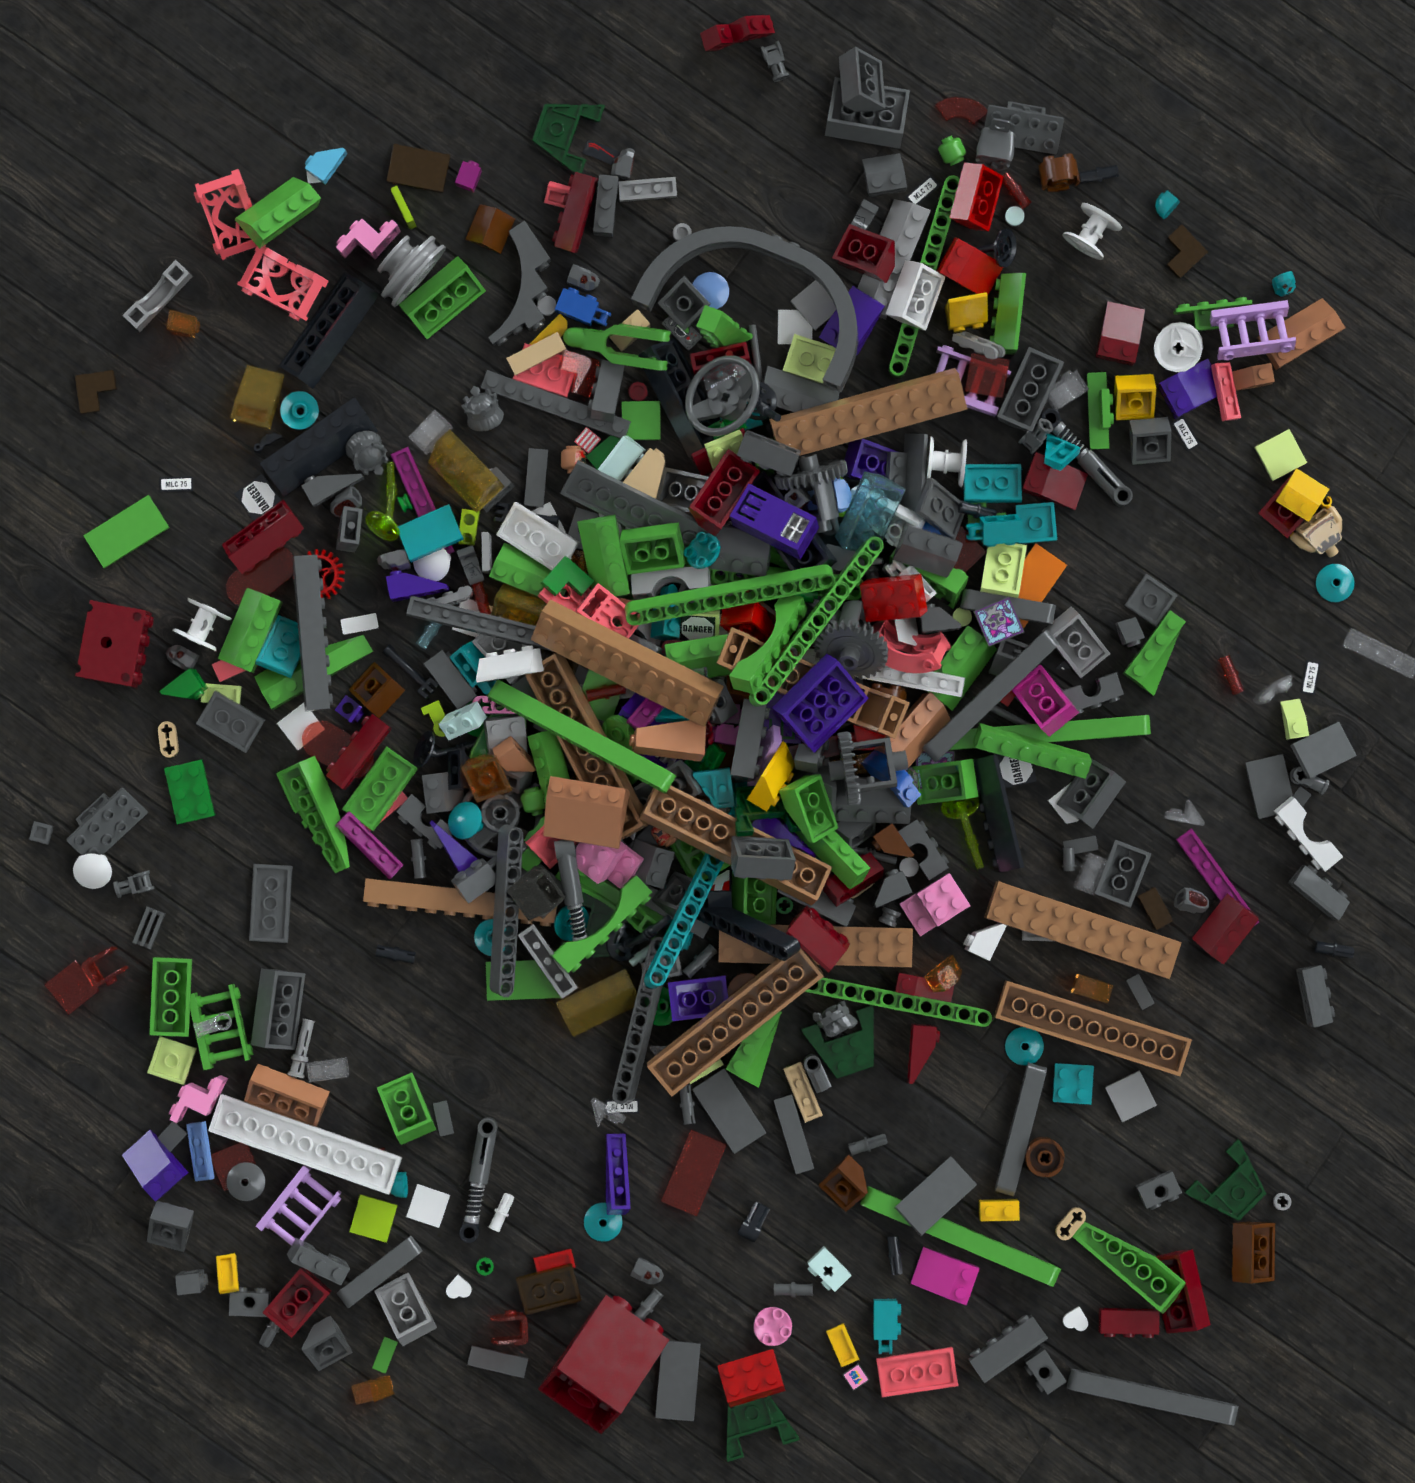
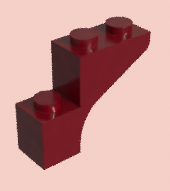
(738, 31)

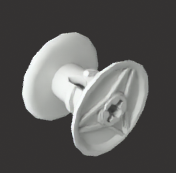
(1092, 231)
(1187, 337)
(946, 461)
(202, 624)

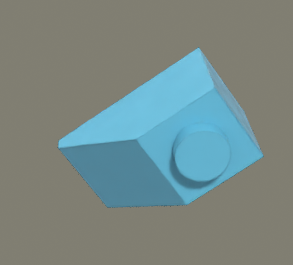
(325, 163)

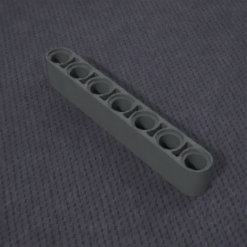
(1020, 1129)

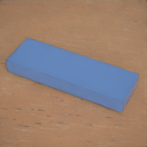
(200, 1151)

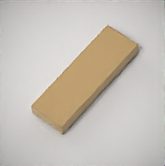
(536, 353)
(802, 1092)

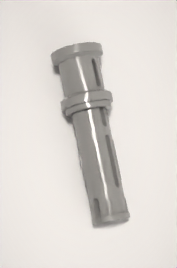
(299, 1058)

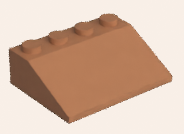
(585, 812)

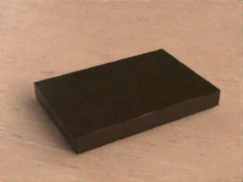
(418, 168)
(548, 1289)

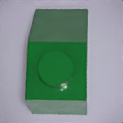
(187, 685)

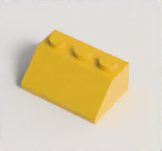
(773, 779)

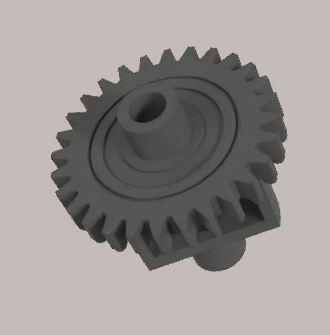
(817, 477)
(853, 642)
(844, 769)

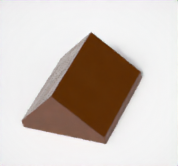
(490, 228)

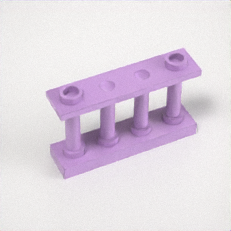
(1252, 313)
(988, 406)
(292, 1191)

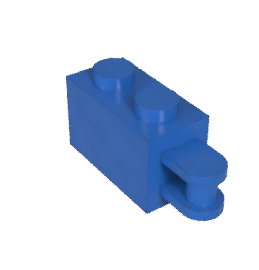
(580, 308)

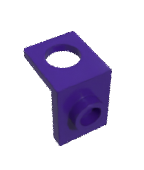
(357, 712)

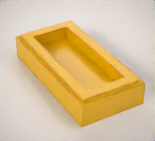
(227, 1273)
(842, 1345)

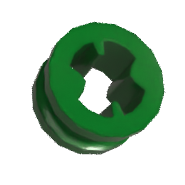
(405, 503)
(780, 900)
(482, 1271)

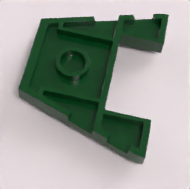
(558, 128)
(748, 811)
(598, 917)
(849, 1052)
(1237, 1192)
(753, 1418)

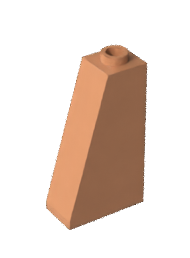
(670, 740)

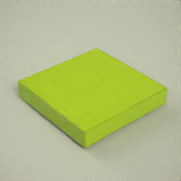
(403, 207)
(373, 1218)

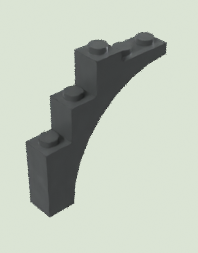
(525, 312)

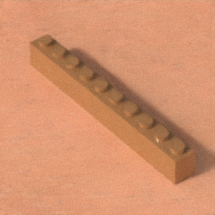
(436, 898)

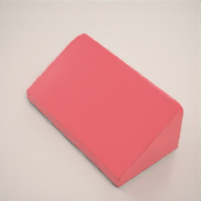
(556, 193)

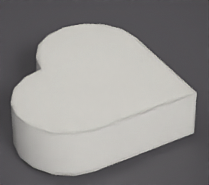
(458, 1287)
(1076, 1319)

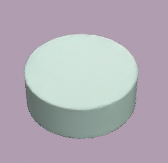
(1014, 216)

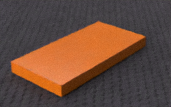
(1039, 575)

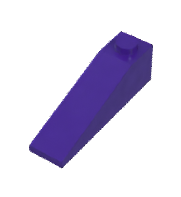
(458, 854)
(617, 1175)

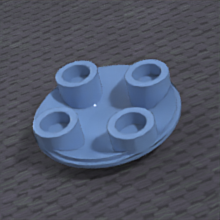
(713, 288)

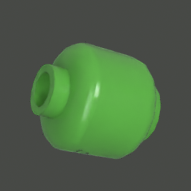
(952, 150)
(533, 801)

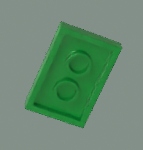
(189, 791)

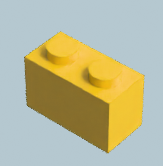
(999, 1210)

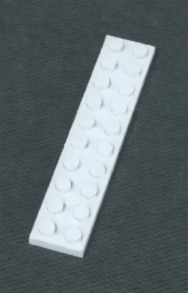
(305, 1144)

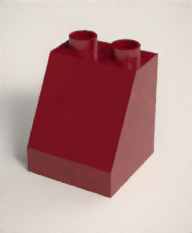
(605, 1363)

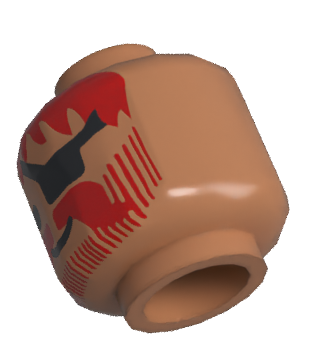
(570, 457)
(663, 838)

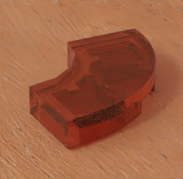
(961, 107)

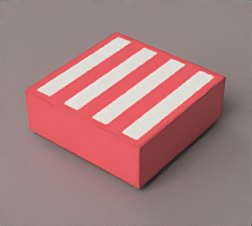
(587, 440)

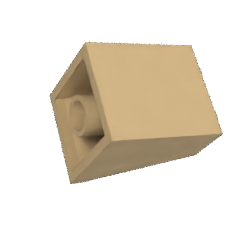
(647, 473)

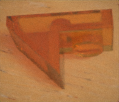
(373, 1390)

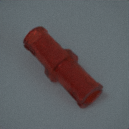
(1015, 191)
(481, 598)
(1231, 674)
(605, 692)

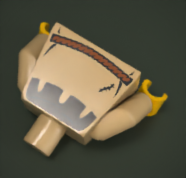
(1320, 532)

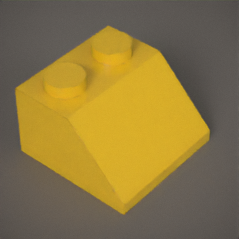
(1134, 397)
(1302, 495)

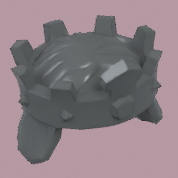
(482, 410)
(366, 452)
(835, 1019)

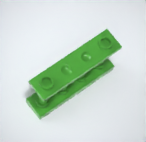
(208, 1058)

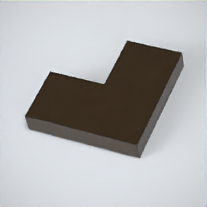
(1190, 251)
(88, 387)

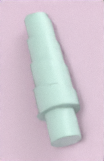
(640, 956)

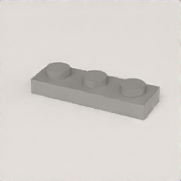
(647, 189)

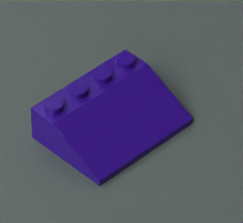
(820, 702)

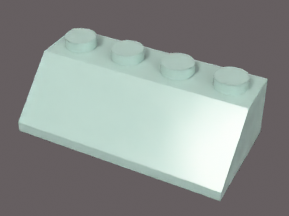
(622, 458)

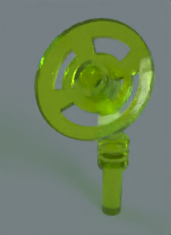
(385, 521)
(963, 813)

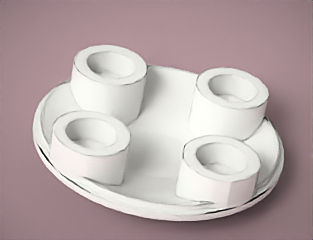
(433, 566)
(92, 870)

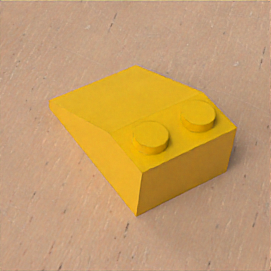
(967, 312)

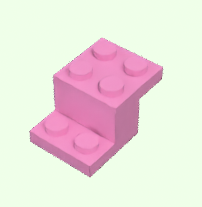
(366, 237)
(608, 863)
(934, 904)
(197, 1098)

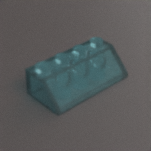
(869, 511)

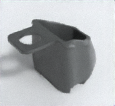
(996, 146)

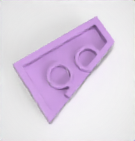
(771, 743)

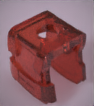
(93, 972)
(512, 1315)

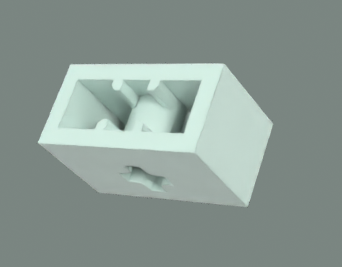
(462, 720)
(839, 1272)

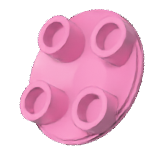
(772, 1326)

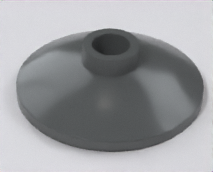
(254, 1176)

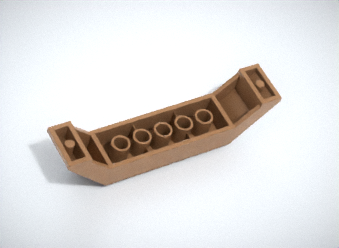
(879, 714)

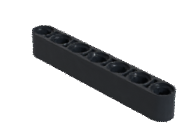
(749, 930)

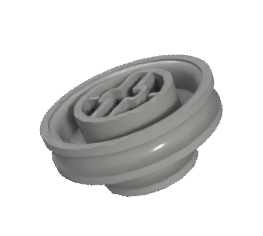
(408, 267)

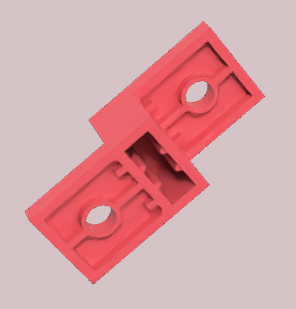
(596, 605)

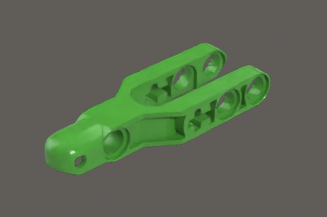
(596, 341)

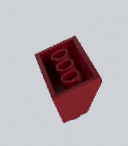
(576, 212)
(722, 492)
(262, 537)
(358, 752)
(1189, 1308)

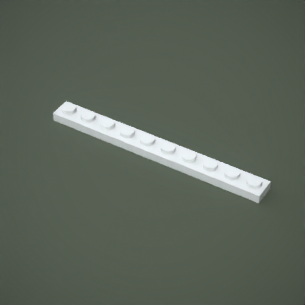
(927, 681)

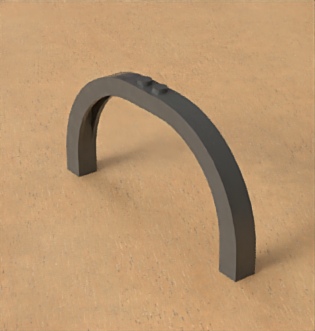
(774, 247)

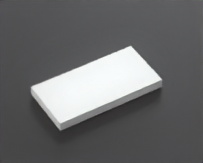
(536, 537)

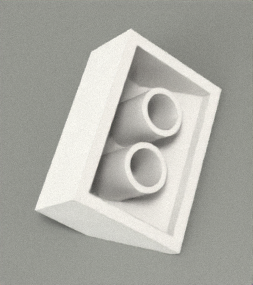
(915, 294)
(509, 664)
(984, 941)

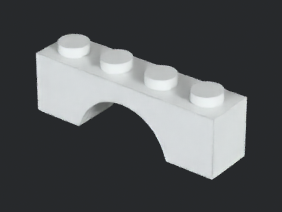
(1293, 815)

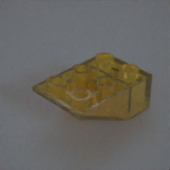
(257, 397)

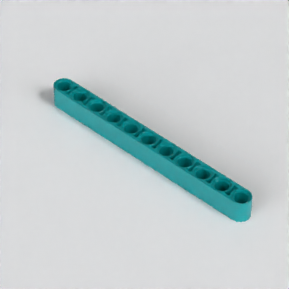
(684, 919)

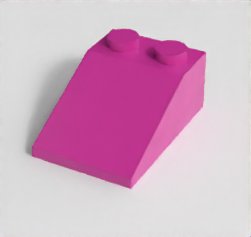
(1045, 700)
(945, 1275)

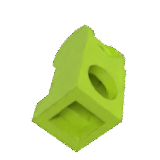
(469, 526)
(437, 714)

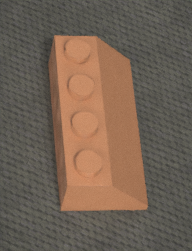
(1309, 327)
(919, 725)
(286, 1095)

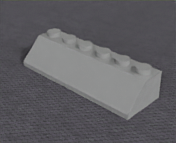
(905, 227)

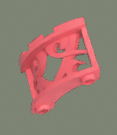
(236, 189)
(310, 281)
(922, 658)

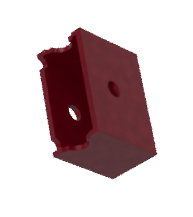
(129, 636)

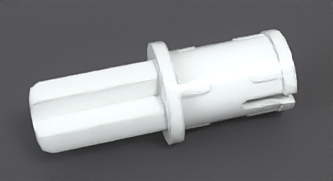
(501, 1212)

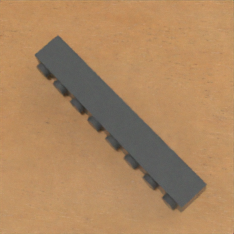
(311, 633)

